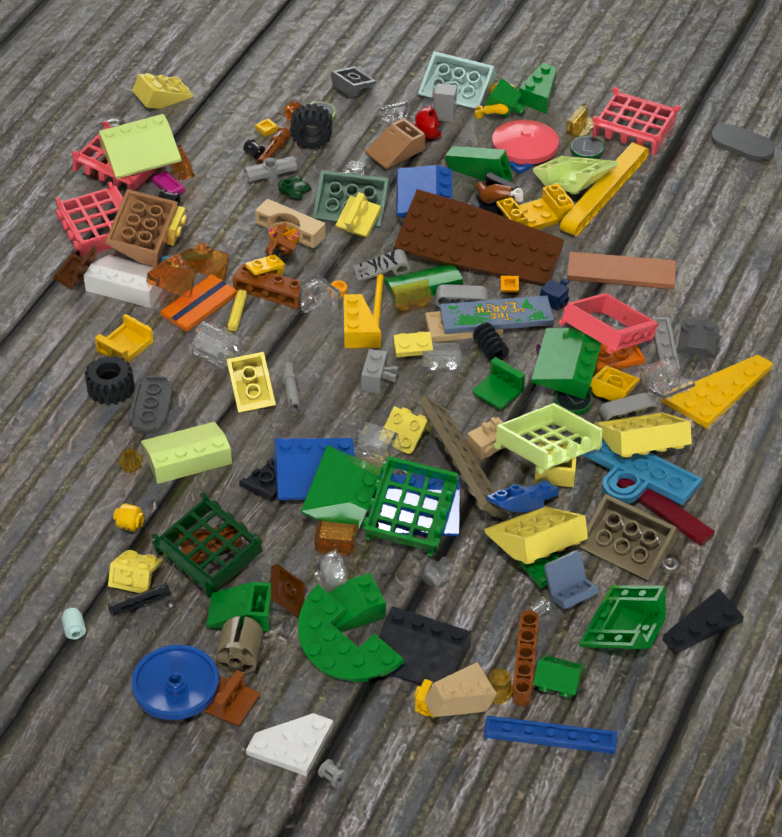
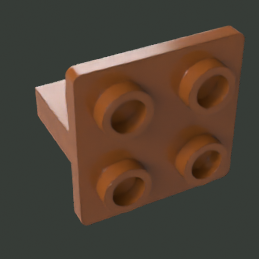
(284, 246)
(233, 699)

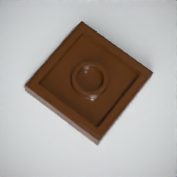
(287, 590)

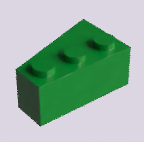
(538, 88)

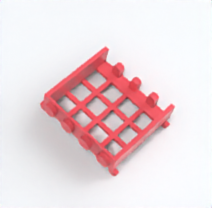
(640, 106)
(84, 158)
(84, 203)

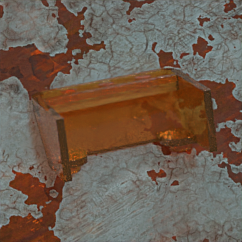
(178, 270)

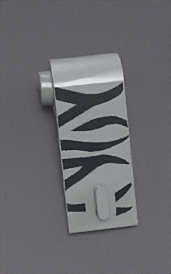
(394, 260)

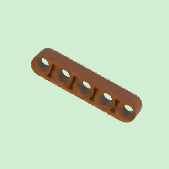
(525, 658)

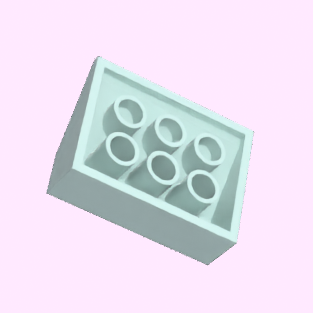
(469, 76)

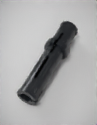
(139, 599)

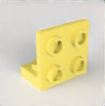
(133, 571)

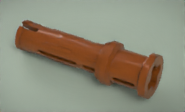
(276, 142)

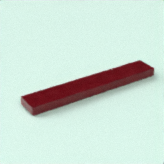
(672, 514)

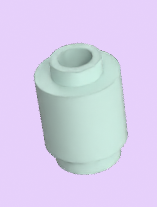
(73, 623)

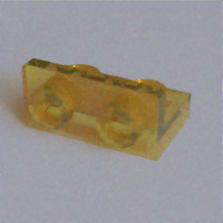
(411, 293)

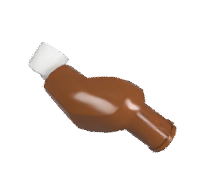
(497, 192)

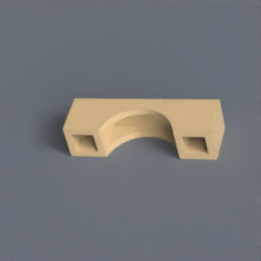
(272, 214)

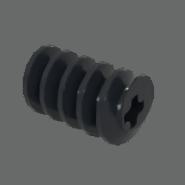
(490, 342)

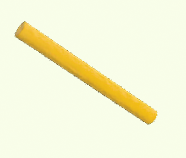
(378, 298)

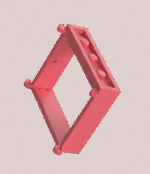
(639, 327)

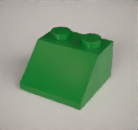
(558, 675)

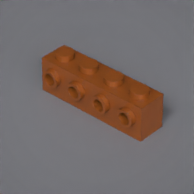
(268, 286)

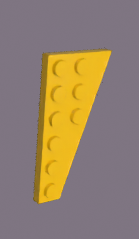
(719, 391)

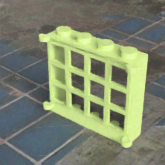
(510, 435)

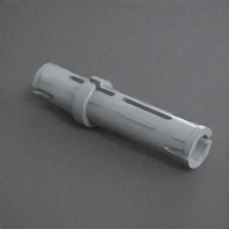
(290, 381)

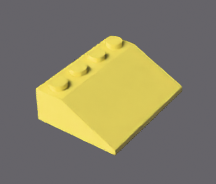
(646, 433)
(539, 533)

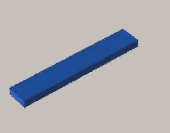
(550, 734)

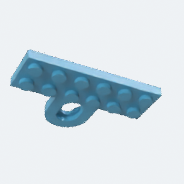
(646, 472)

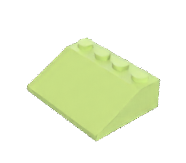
(139, 146)
(187, 452)

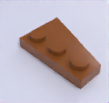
(213, 545)

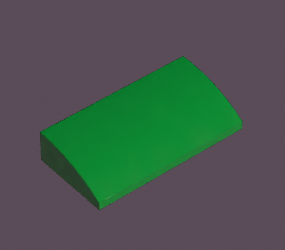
(436, 276)

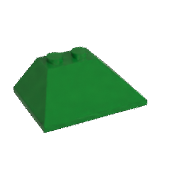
(341, 488)
(627, 618)

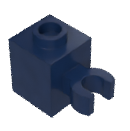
(556, 293)

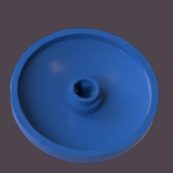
(175, 682)

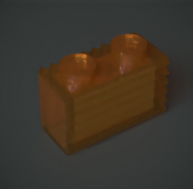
(336, 536)

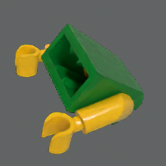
(502, 100)

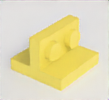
(359, 216)

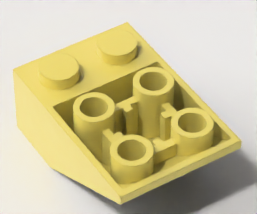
(160, 90)
(559, 475)

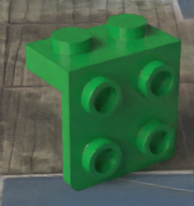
(501, 385)

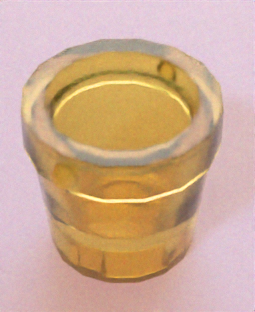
(501, 682)

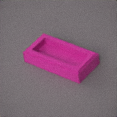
(166, 181)

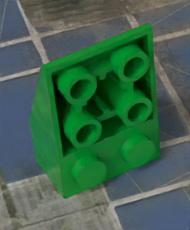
(245, 600)

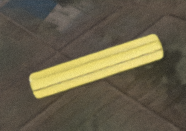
(237, 310)

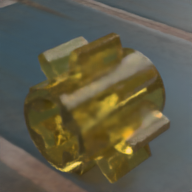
(130, 460)

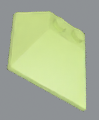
(573, 172)

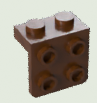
(74, 269)

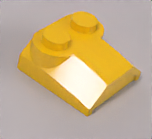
(613, 384)

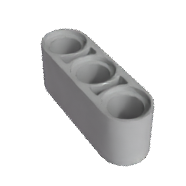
(459, 293)
(628, 407)

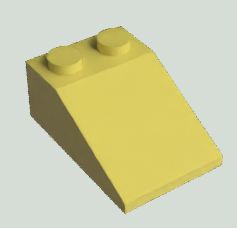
(250, 382)

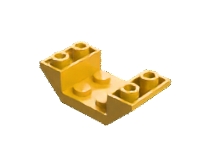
(540, 212)

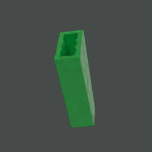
(479, 162)

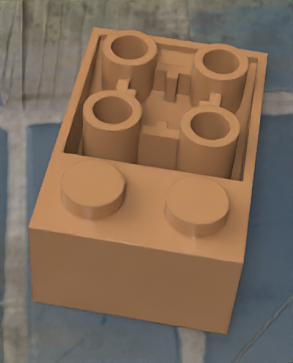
(397, 144)

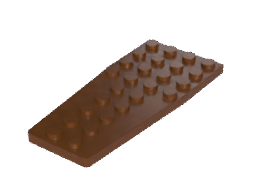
(477, 240)

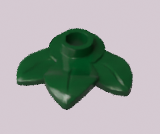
(293, 186)

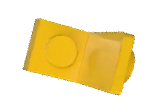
(270, 263)

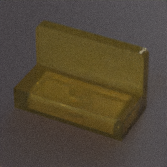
(579, 123)

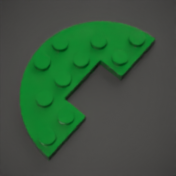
(335, 653)

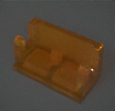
(183, 166)

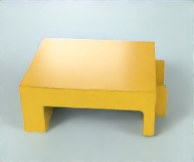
(126, 340)

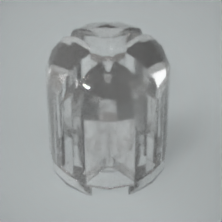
(215, 345)

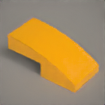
(509, 283)

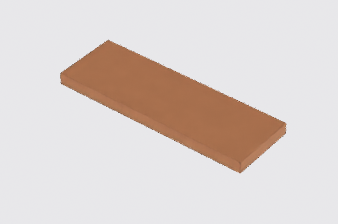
(621, 270)

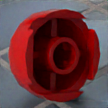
(428, 122)

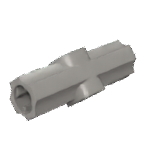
(270, 169)

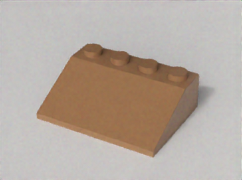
(142, 227)

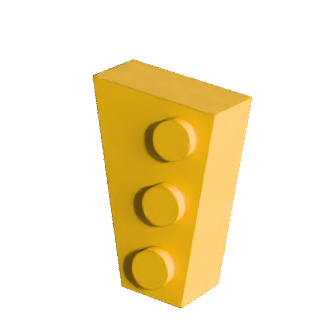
(359, 324)

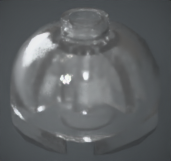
(331, 570)

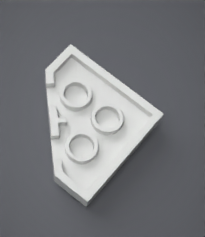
(292, 744)

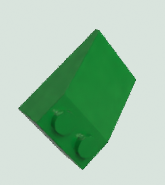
(362, 602)

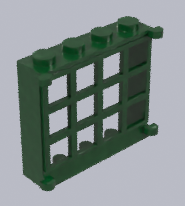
(186, 564)

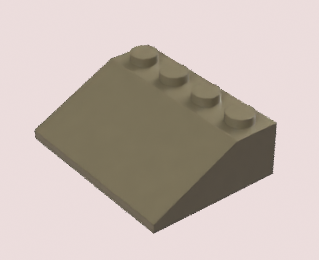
(629, 537)

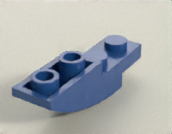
(524, 499)

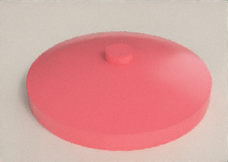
(526, 141)

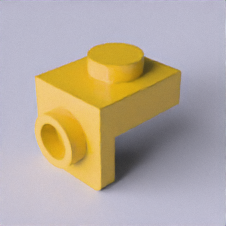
(420, 695)

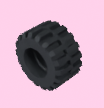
(313, 116)
(109, 380)

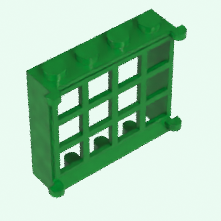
(440, 514)

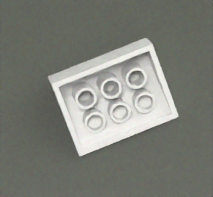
(121, 280)

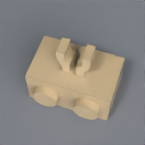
(482, 439)

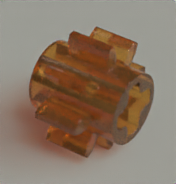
(290, 108)

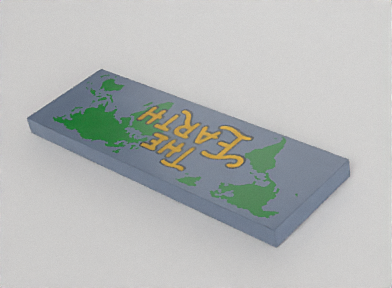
(499, 313)

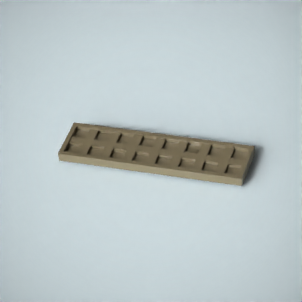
(462, 457)

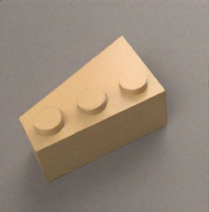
(461, 693)

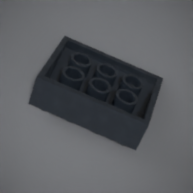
(426, 645)

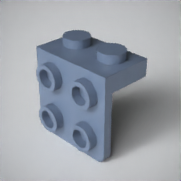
(568, 580)

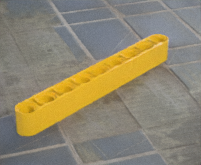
(603, 190)

